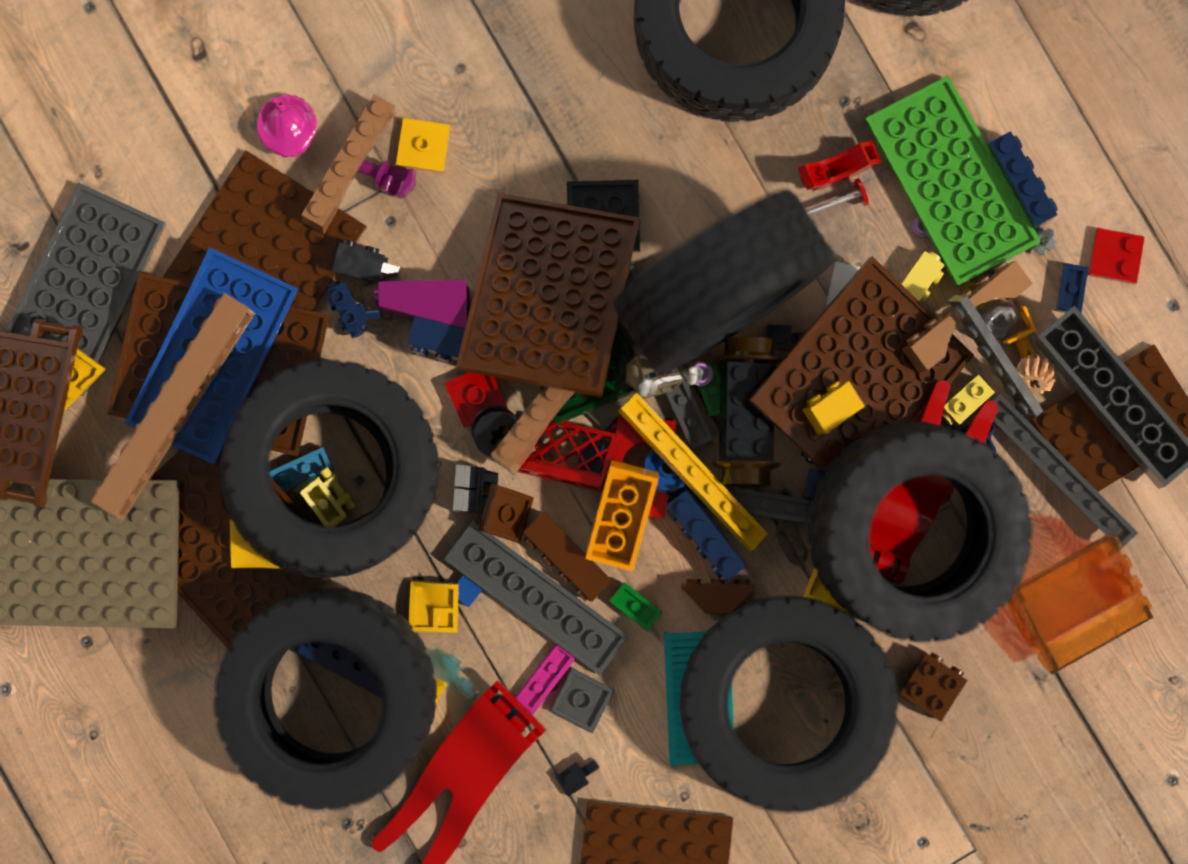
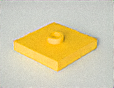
(423, 145)

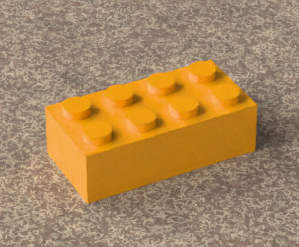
(622, 515)

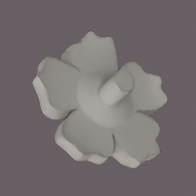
(1047, 242)

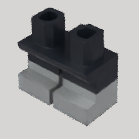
(472, 478)

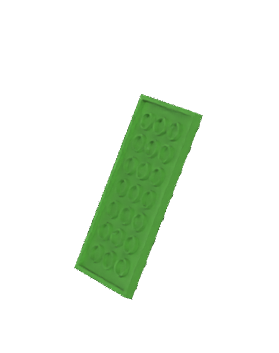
(952, 181)

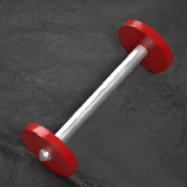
(860, 192)

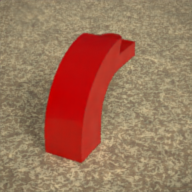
(839, 167)

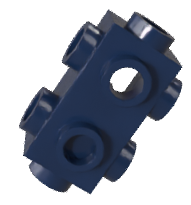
(352, 315)

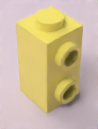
(923, 274)
(966, 401)

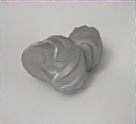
(999, 319)

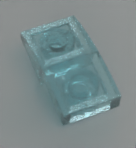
(452, 667)

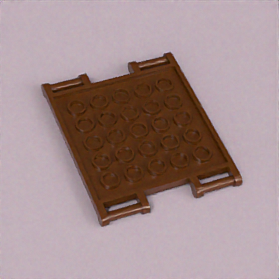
(32, 405)

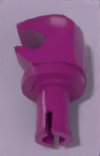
(390, 179)

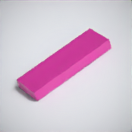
(545, 678)

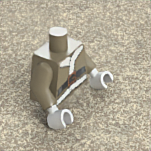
(650, 383)

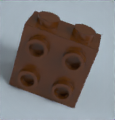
(933, 686)

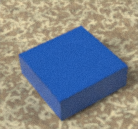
(468, 590)

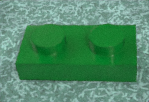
(711, 393)
(635, 606)

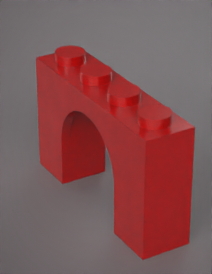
(629, 439)

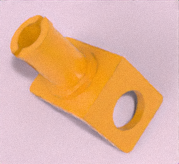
(1021, 338)

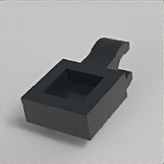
(782, 336)
(575, 778)

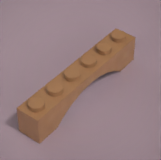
(338, 178)
(931, 345)
(525, 433)

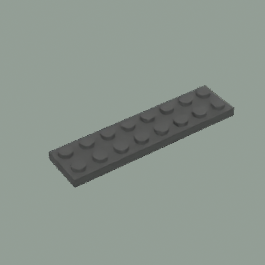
(536, 598)

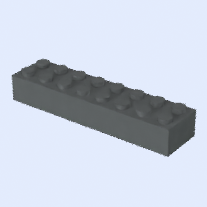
(1115, 397)

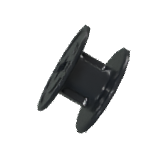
(491, 419)

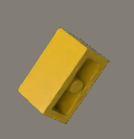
(833, 407)

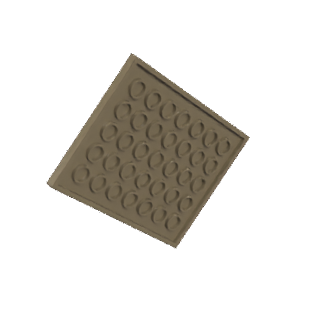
(86, 565)

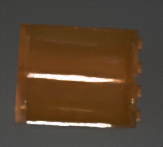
(1079, 604)

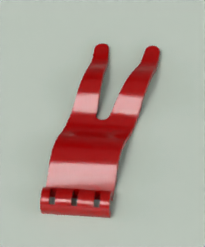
(912, 505)
(470, 766)

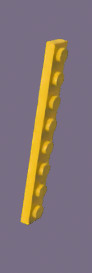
(692, 472)

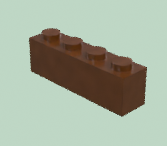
(567, 556)

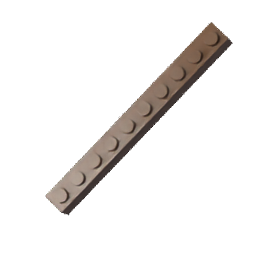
(172, 407)

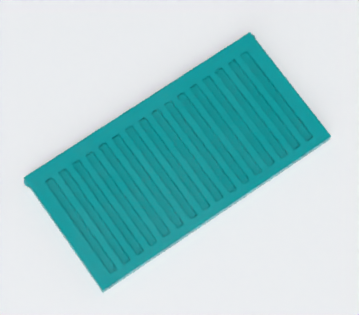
(677, 652)

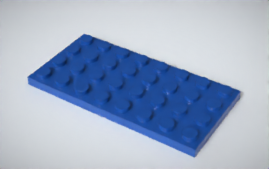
(214, 414)

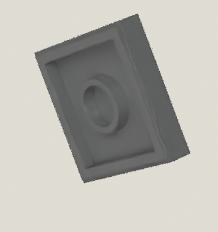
(582, 700)

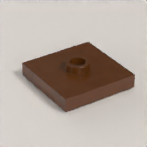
(505, 513)

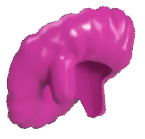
(286, 125)

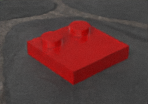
(1116, 256)
(472, 394)

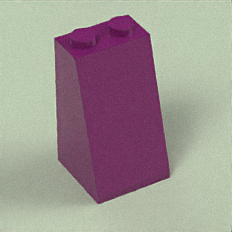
(431, 299)

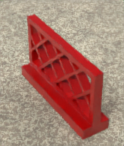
(566, 474)

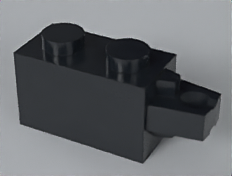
(360, 263)

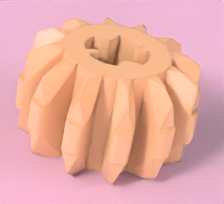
(1037, 373)

